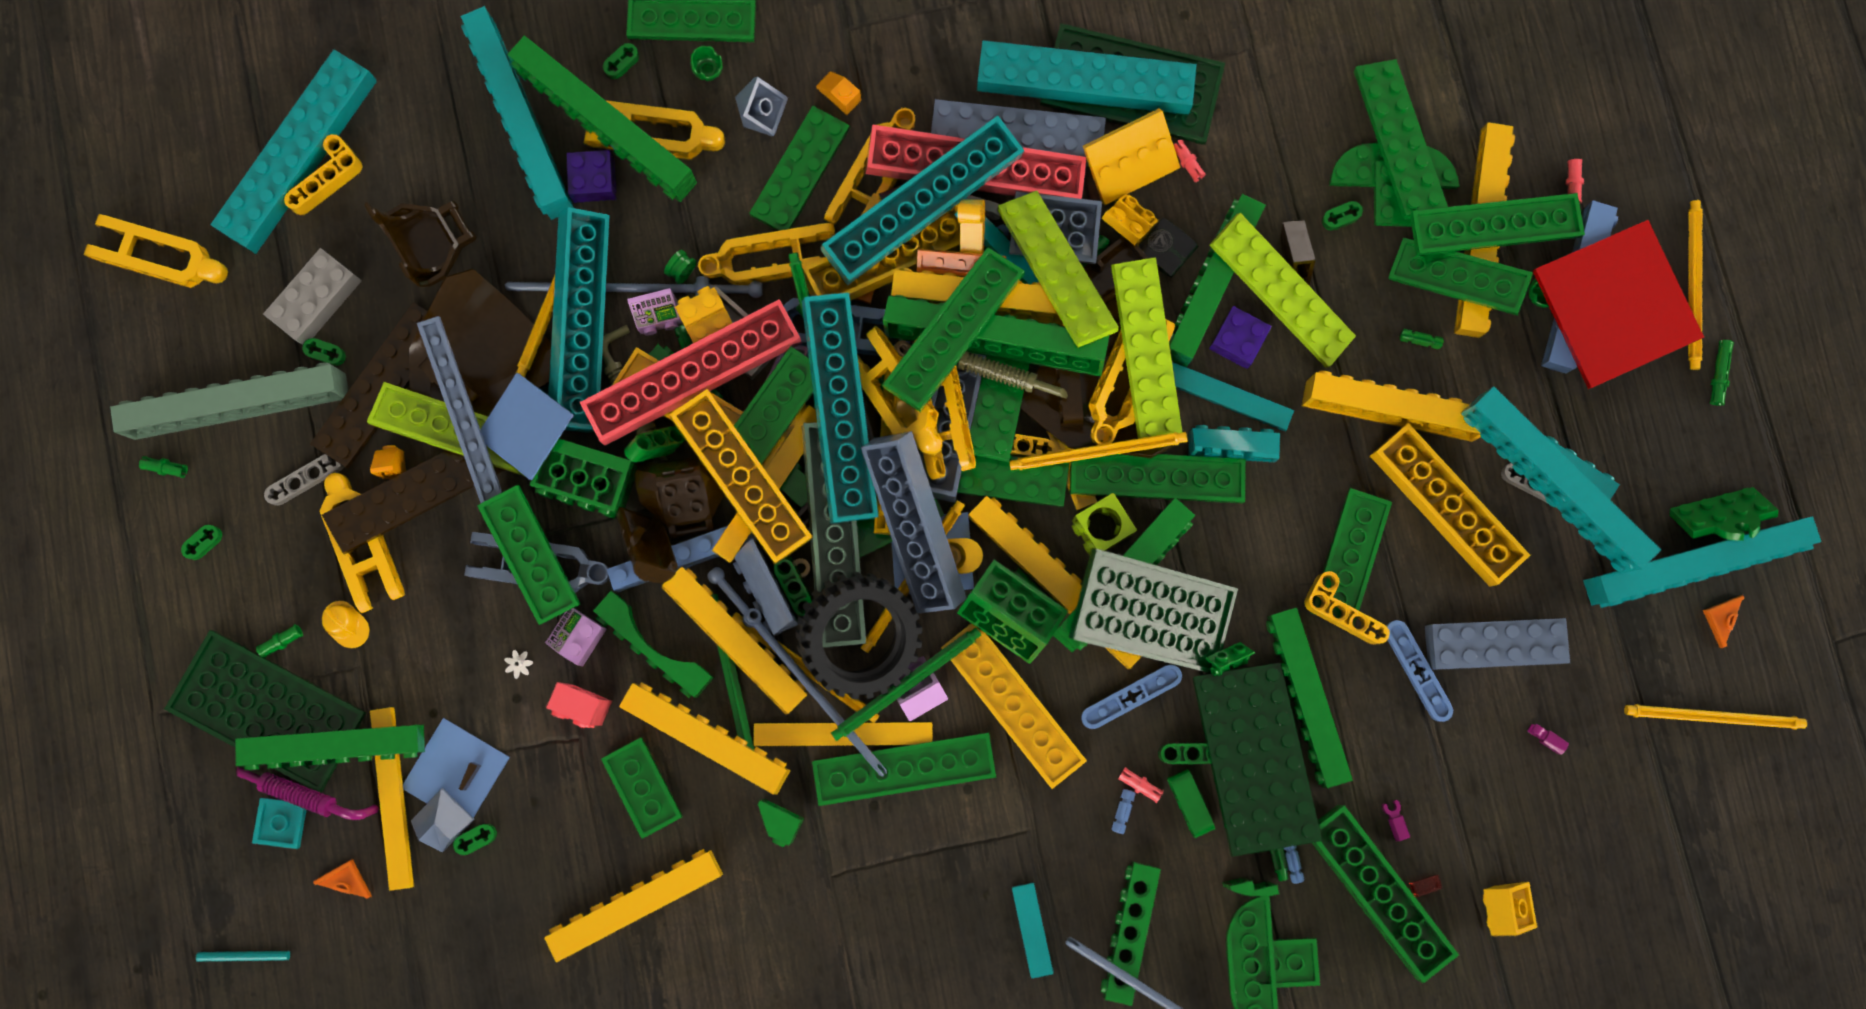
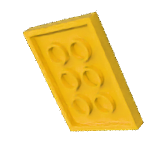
(1131, 156)

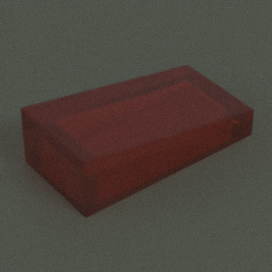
(1426, 885)

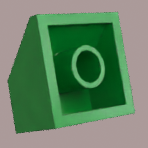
(780, 822)

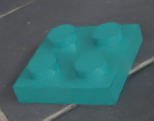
(279, 824)

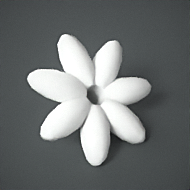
(522, 663)

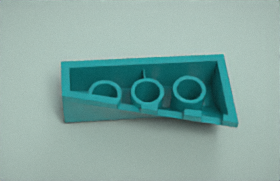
(1240, 444)
(1602, 481)

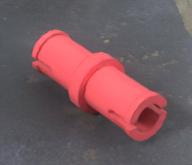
(1188, 161)
(1575, 177)
(1140, 785)

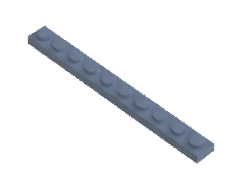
(459, 408)

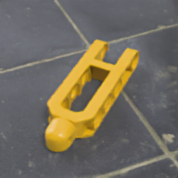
(903, 119)
(701, 136)
(720, 263)
(199, 268)
(1106, 426)
(923, 428)
(958, 432)
(338, 491)

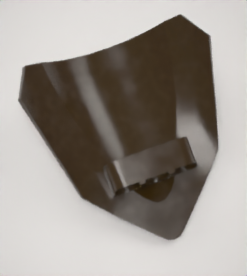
(486, 340)
(1071, 418)

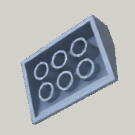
(1078, 222)
(765, 589)

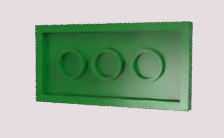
(641, 787)

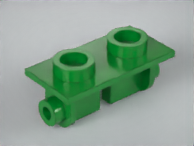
(1230, 657)

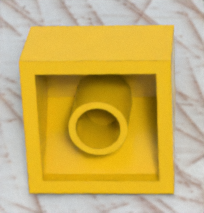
(1509, 909)

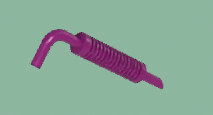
(302, 796)

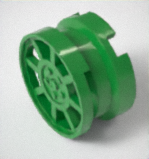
(680, 266)

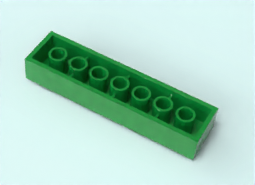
(1207, 290)
(1148, 548)
(1382, 895)

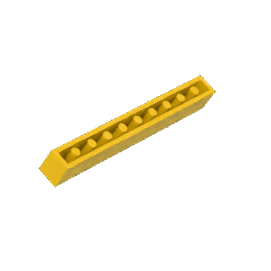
(1488, 187)
(1034, 560)

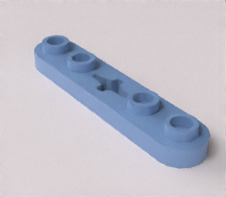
(1430, 690)
(1111, 706)

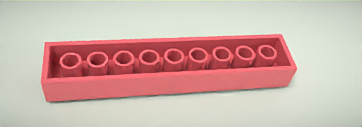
(907, 152)
(691, 372)

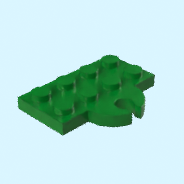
(1725, 515)

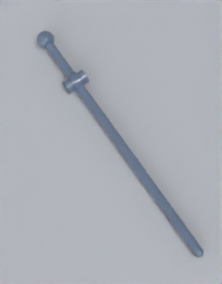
(754, 289)
(717, 576)
(1122, 975)

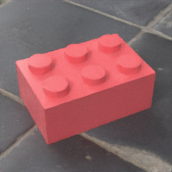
(578, 704)

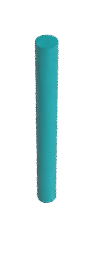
(243, 956)

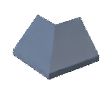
(761, 106)
(441, 821)

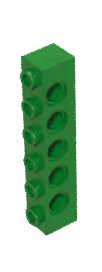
(1123, 992)

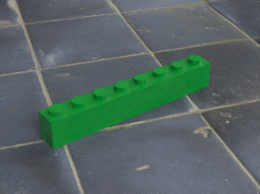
(1309, 699)
(330, 745)

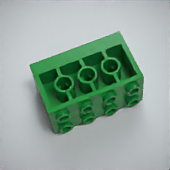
(596, 468)
(1012, 612)

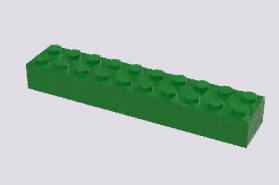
(602, 119)
(1003, 337)

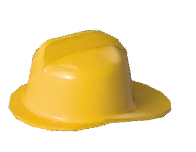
(966, 554)
(345, 624)

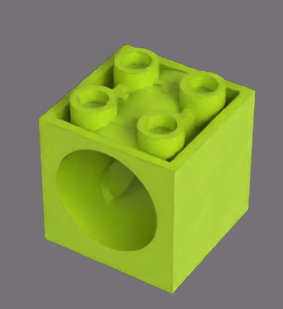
(1107, 506)

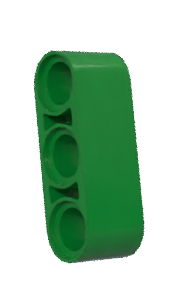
(654, 444)
(789, 576)
(1181, 753)
(1191, 803)

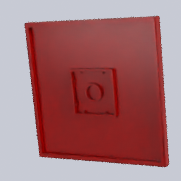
(1618, 304)

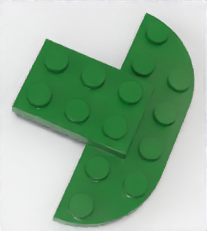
(1366, 168)
(1261, 964)

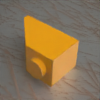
(840, 92)
(388, 462)

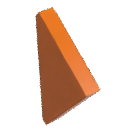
(1723, 618)
(345, 879)

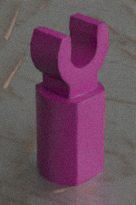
(1548, 739)
(1396, 821)

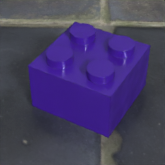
(591, 176)
(1240, 337)

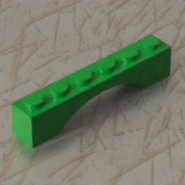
(619, 616)

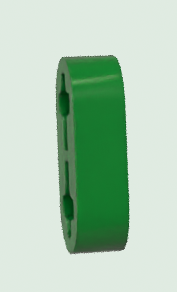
(621, 61)
(1340, 211)
(325, 348)
(200, 538)
(477, 844)

